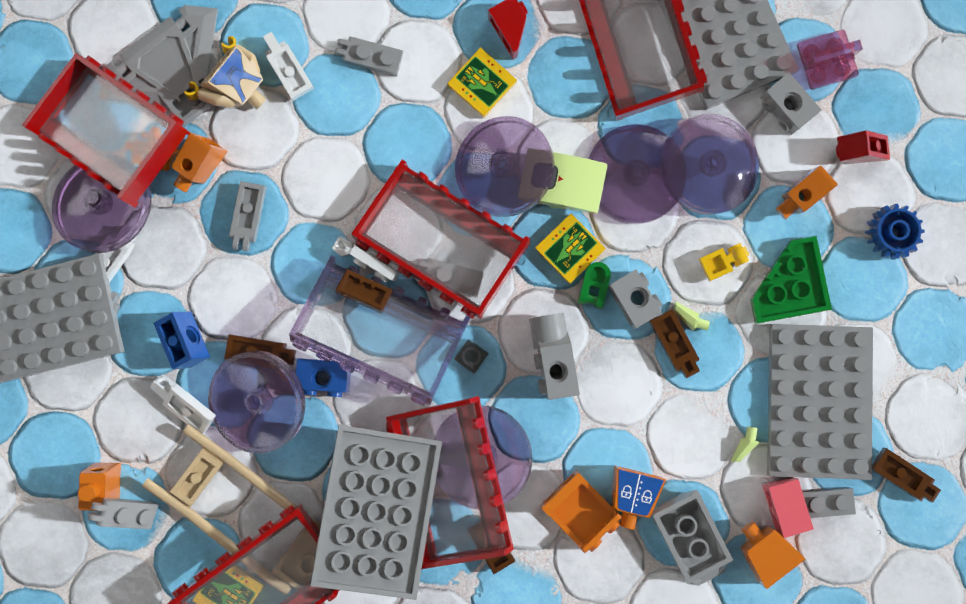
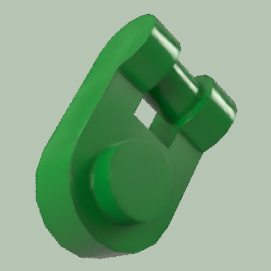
(596, 276)

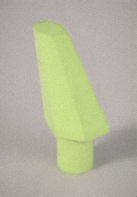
(690, 317)
(746, 445)

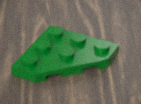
(793, 284)

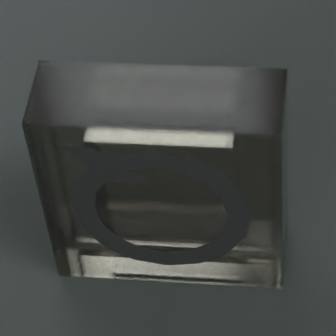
(471, 356)

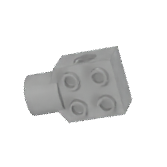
(554, 347)

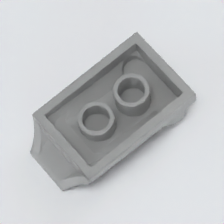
(692, 537)

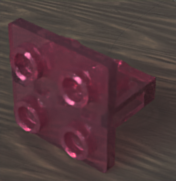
(829, 59)

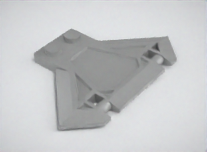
(170, 59)

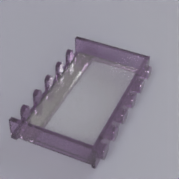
(401, 347)

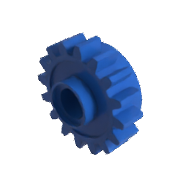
(908, 231)

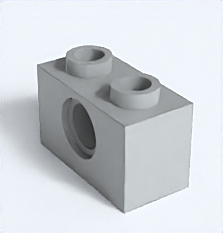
(803, 105)
(635, 314)

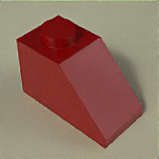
(509, 23)
(862, 147)

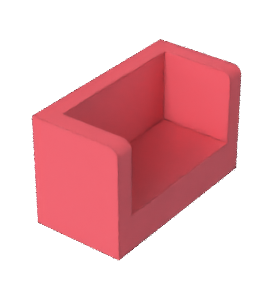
(787, 507)

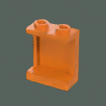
(581, 512)

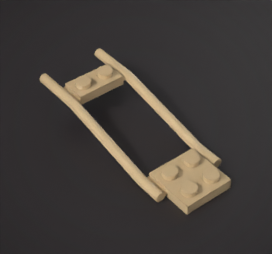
(197, 478)

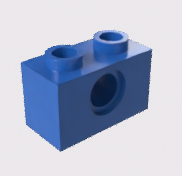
(181, 340)
(308, 370)

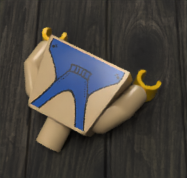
(231, 80)

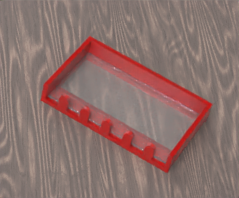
(643, 52)
(106, 127)
(439, 240)
(467, 501)
(263, 569)

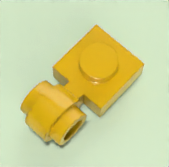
(718, 264)

